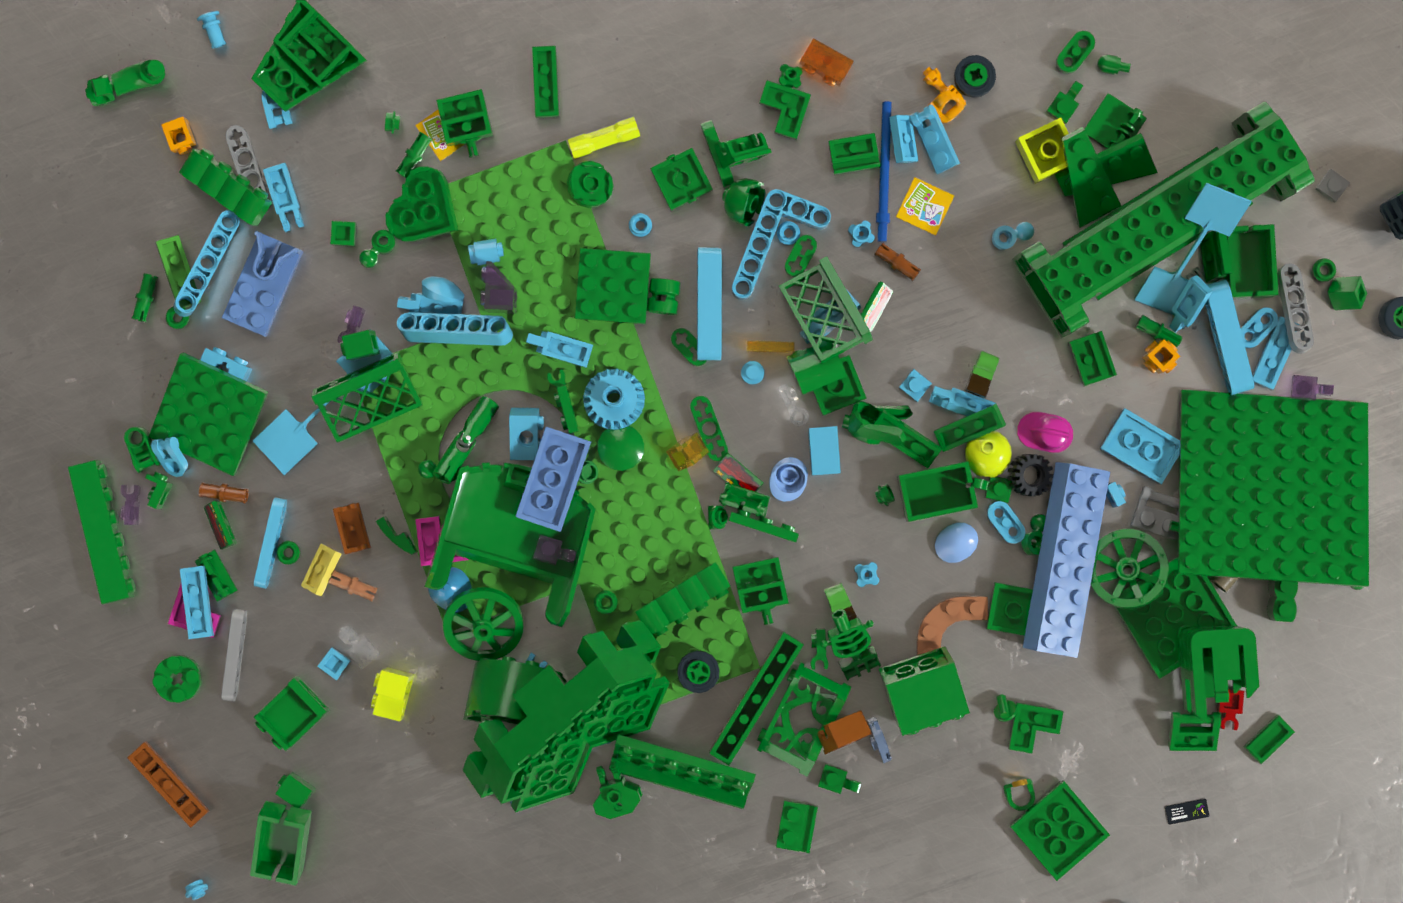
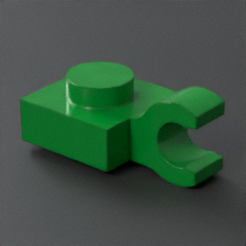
(1064, 105)
(996, 488)
(820, 635)
(835, 779)

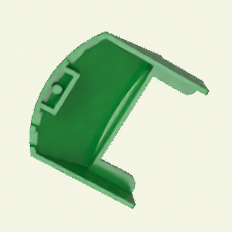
(484, 529)

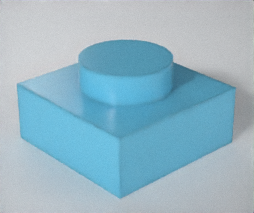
(915, 385)
(1115, 494)
(334, 663)

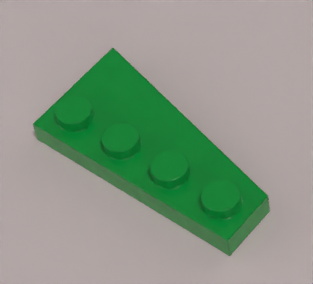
(1121, 163)
(1088, 180)

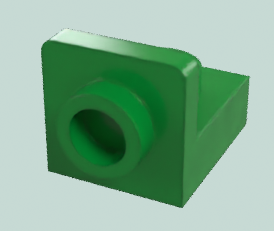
(159, 493)

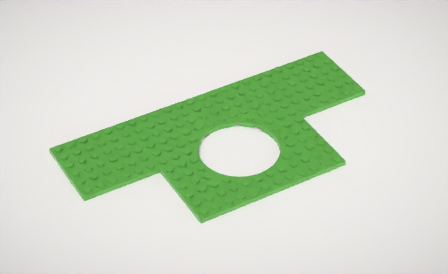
(646, 518)

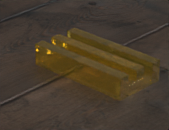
(770, 346)

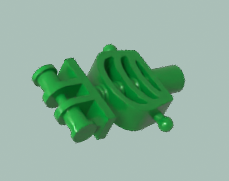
(850, 642)

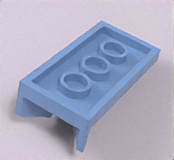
(262, 284)
(553, 479)

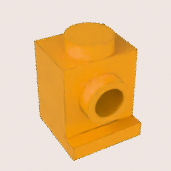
(173, 130)

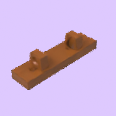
(168, 784)

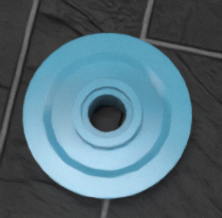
(617, 414)

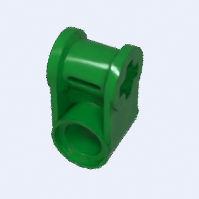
(140, 451)

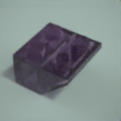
(499, 293)

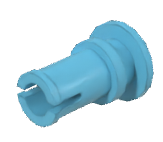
(212, 28)

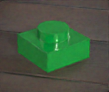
(343, 233)

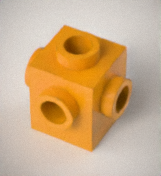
(1168, 353)

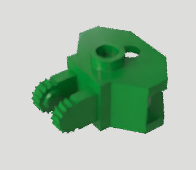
(616, 791)

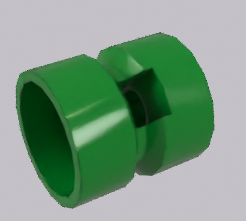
(666, 288)

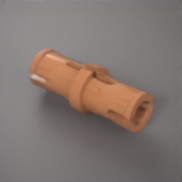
(352, 585)

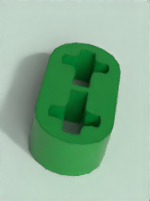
(795, 253)
(685, 351)

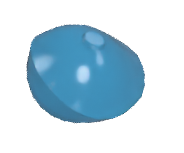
(456, 584)

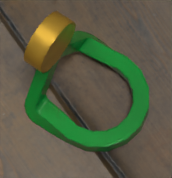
(1007, 790)

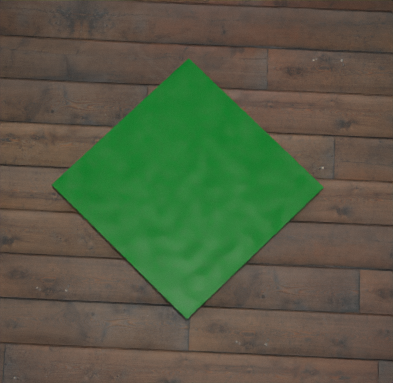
(1274, 488)

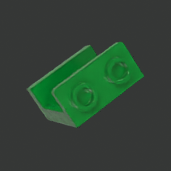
(291, 714)

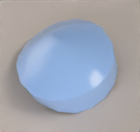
(788, 479)
(956, 542)

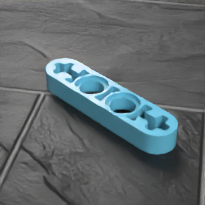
(270, 542)

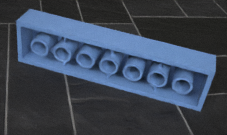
(1066, 559)

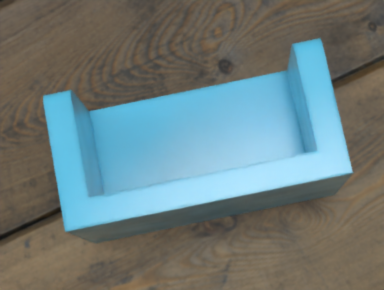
(824, 450)

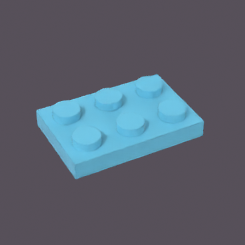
(1142, 446)

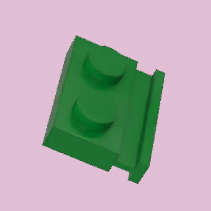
(854, 154)
(1215, 256)
(1092, 358)
(796, 826)

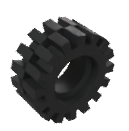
(1043, 475)

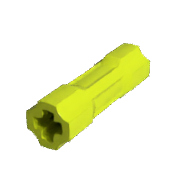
(619, 132)

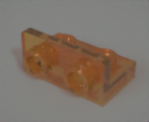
(826, 63)

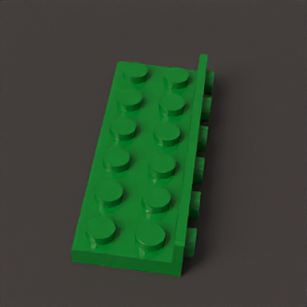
(682, 772)

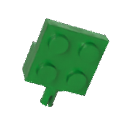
(465, 119)
(760, 587)

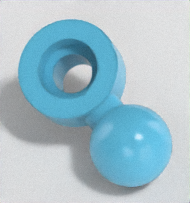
(1023, 231)

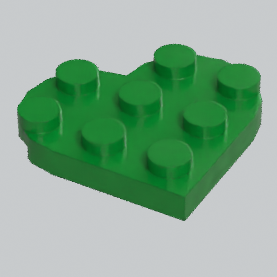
(423, 208)

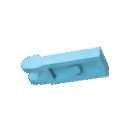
(283, 194)

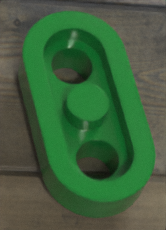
(1075, 52)

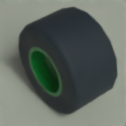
(1388, 318)

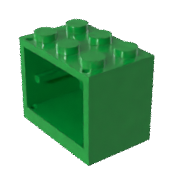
(924, 691)

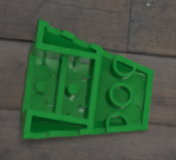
(304, 57)

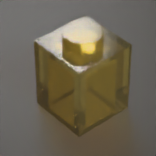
(687, 451)

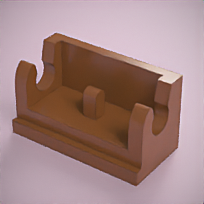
(352, 528)
(844, 732)

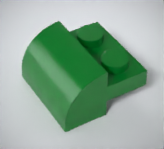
(811, 372)

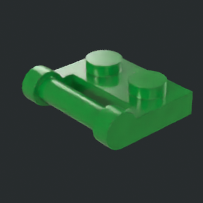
(1194, 737)

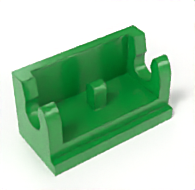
(742, 150)

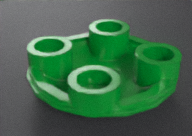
(621, 448)

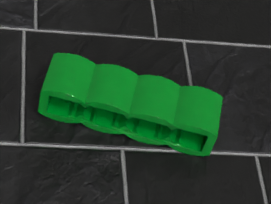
(227, 188)
(684, 598)
(1282, 604)

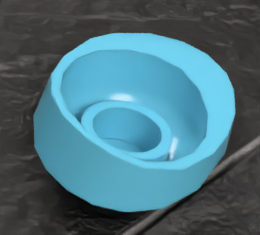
(441, 289)

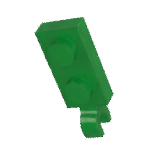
(563, 400)

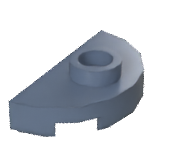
(878, 740)

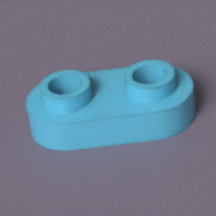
(1257, 328)
(1005, 522)

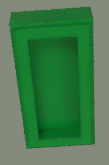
(1269, 739)

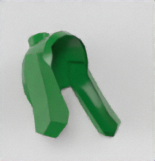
(862, 428)

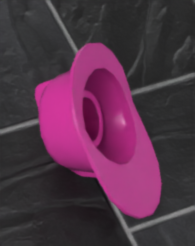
(1045, 432)

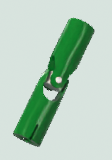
(473, 427)

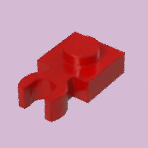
(1231, 708)

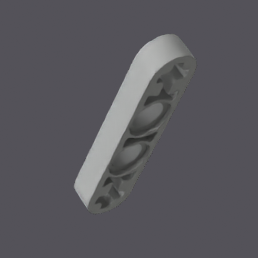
(250, 168)
(1291, 308)
(234, 655)

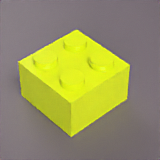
(1044, 150)

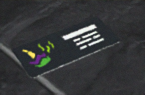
(1187, 811)

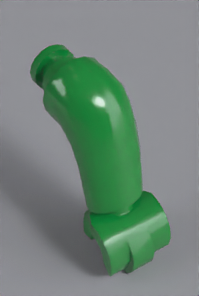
(126, 80)

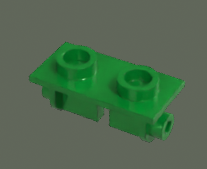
(745, 500)
(217, 575)

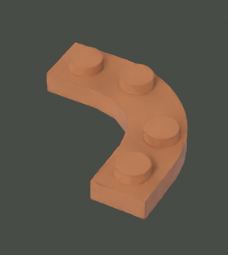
(946, 614)

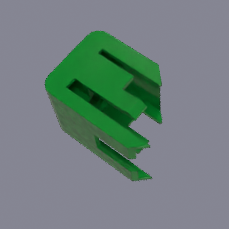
(1212, 658)

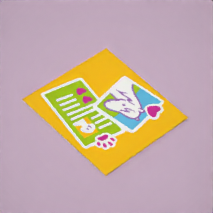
(432, 128)
(925, 206)

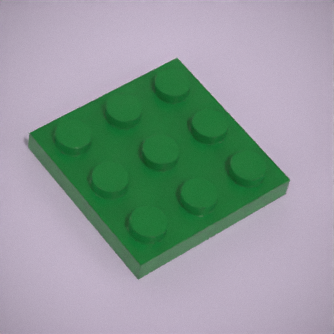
(612, 286)
(1059, 830)

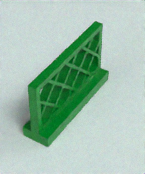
(845, 306)
(357, 379)

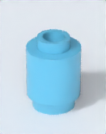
(485, 251)

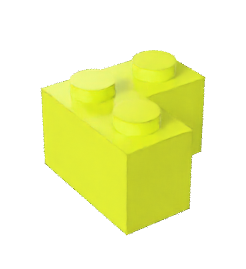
(393, 693)

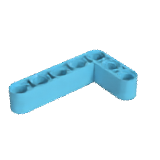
(768, 234)

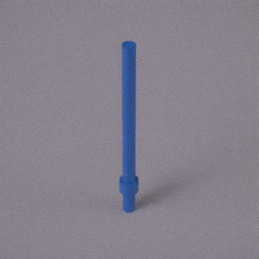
(883, 216)

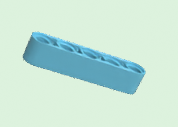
(198, 271)
(709, 303)
(445, 323)
(1228, 339)

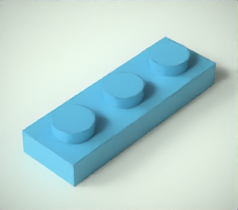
(1273, 357)
(196, 602)

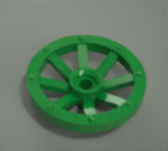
(1130, 562)
(483, 621)

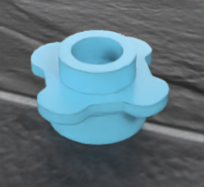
(856, 229)
(871, 579)

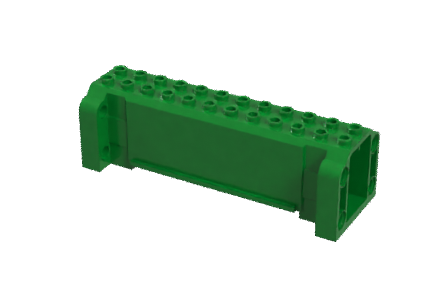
(1155, 221)

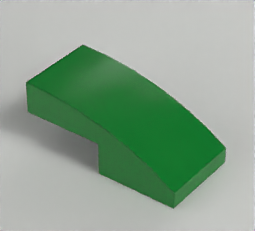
(402, 540)

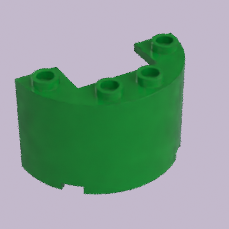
(494, 686)

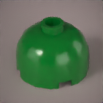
(743, 200)

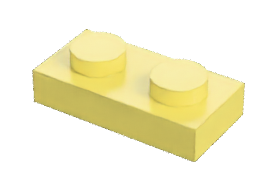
(321, 569)

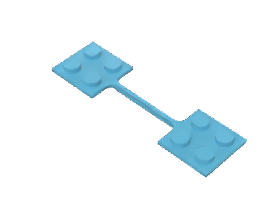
(1213, 210)
(287, 439)

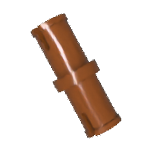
(897, 261)
(223, 492)

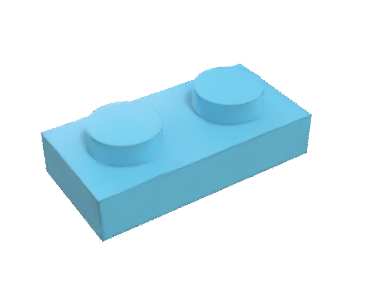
(903, 139)

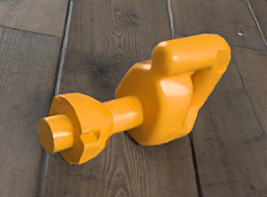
(949, 93)

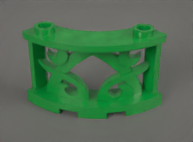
(833, 705)

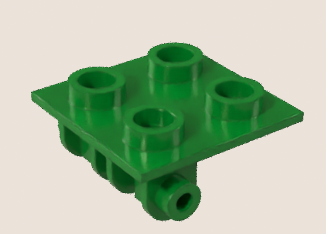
(1114, 122)

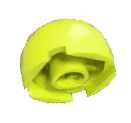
(988, 454)

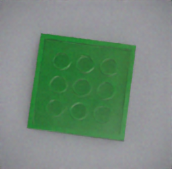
(208, 413)
(1183, 604)

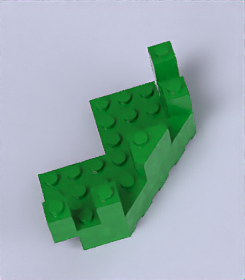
(564, 721)

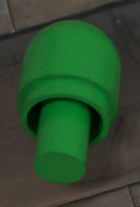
(1112, 64)

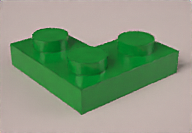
(791, 104)
(1028, 720)

